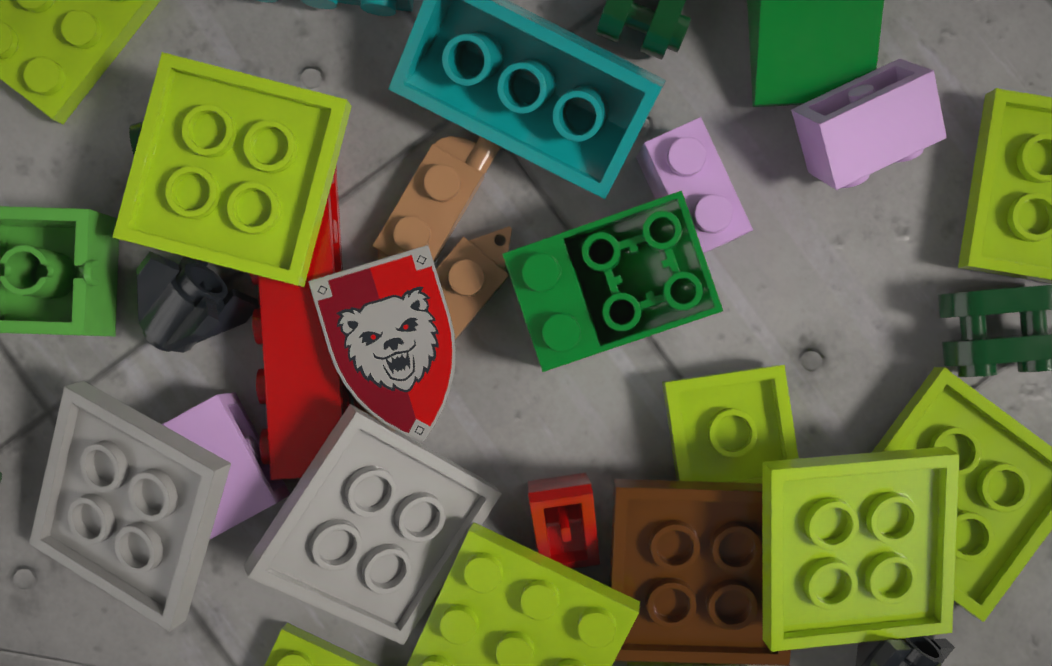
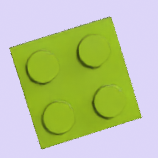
(729, 424)

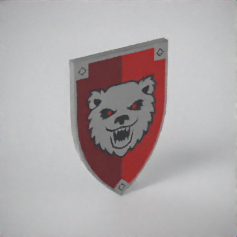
(391, 338)

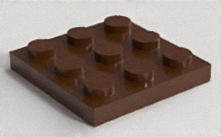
(695, 569)

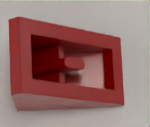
(565, 519)

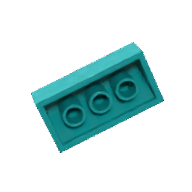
(527, 87)

